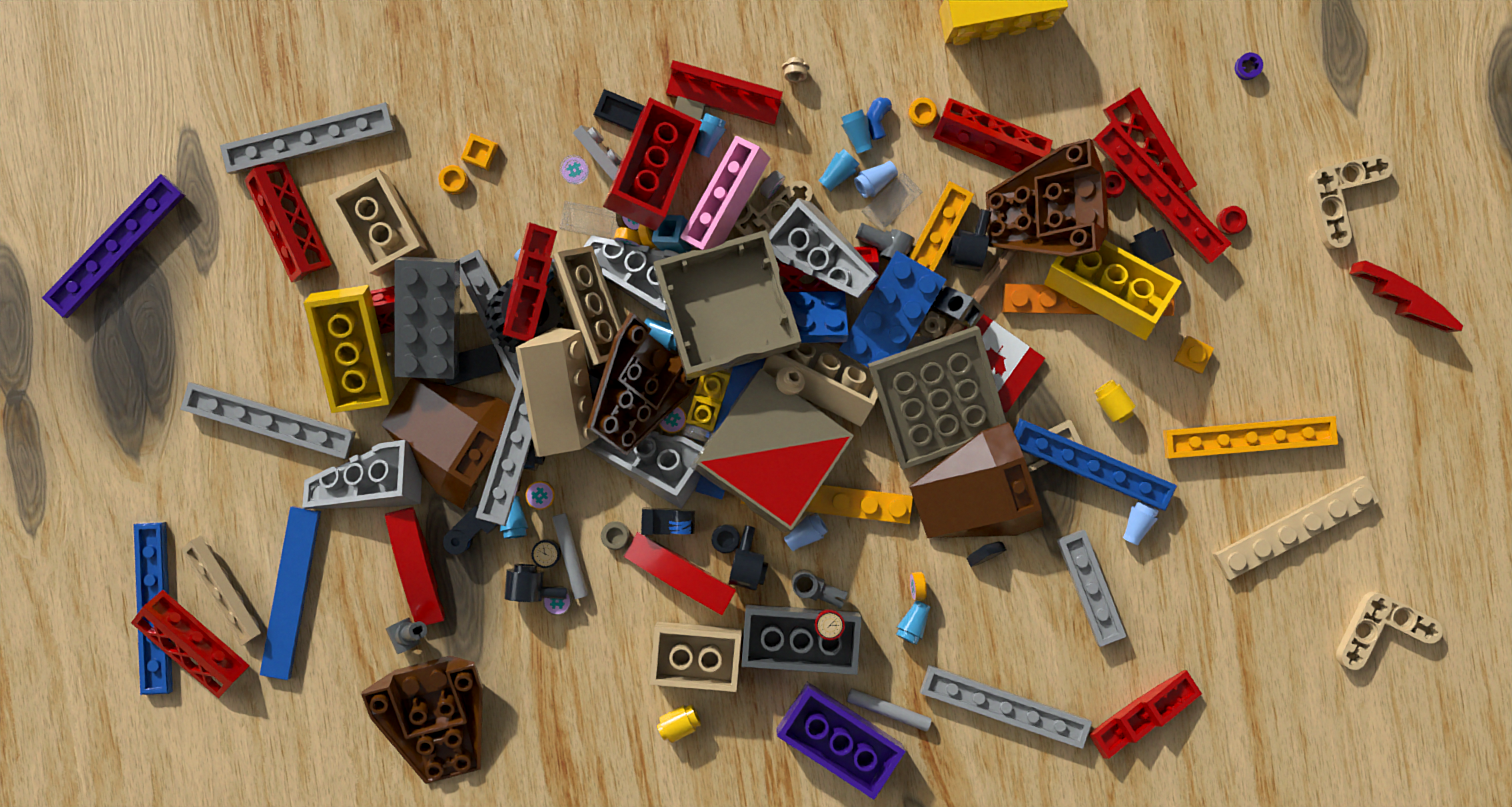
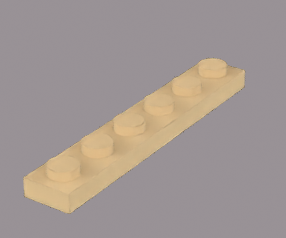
(1296, 527)

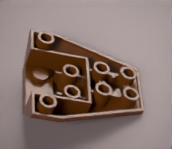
(1052, 205)
(637, 387)
(449, 434)
(979, 490)
(431, 716)

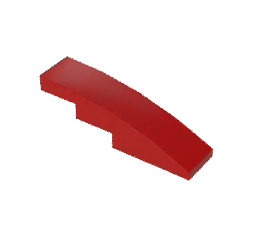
(529, 282)
(1411, 300)
(414, 566)
(680, 573)
(1145, 713)

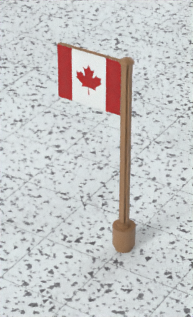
(1010, 359)

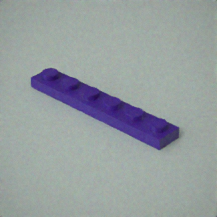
(113, 246)

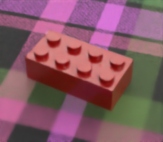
(652, 164)

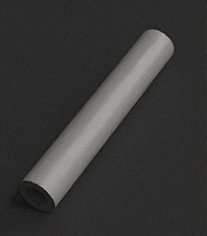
(570, 556)
(889, 710)

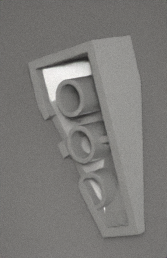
(818, 248)
(631, 270)
(658, 464)
(376, 479)

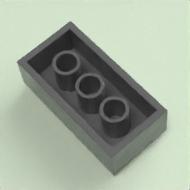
(427, 317)
(789, 641)

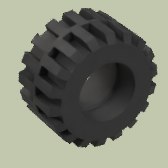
(549, 316)

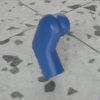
(876, 112)

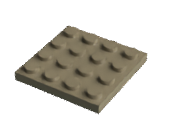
(937, 396)

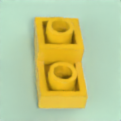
(708, 399)

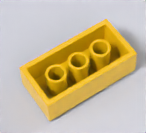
(987, 18)
(1115, 287)
(349, 348)

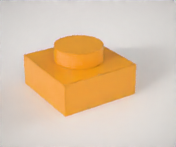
(1193, 354)

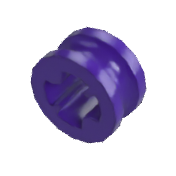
(1257, 62)

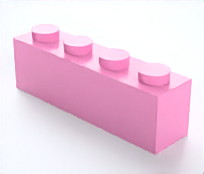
(726, 195)

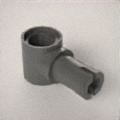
(887, 241)
(819, 589)
(406, 634)

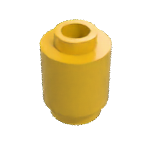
(1115, 401)
(678, 723)

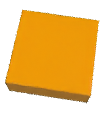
(479, 152)

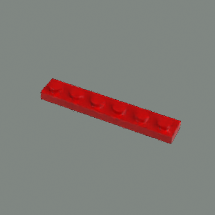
(1161, 192)

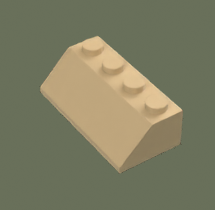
(587, 301)
(830, 379)
(556, 391)

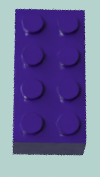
(840, 740)

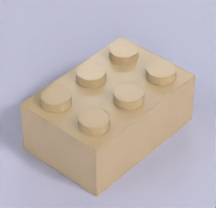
(377, 222)
(695, 656)

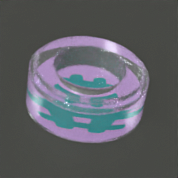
(574, 169)
(696, 433)

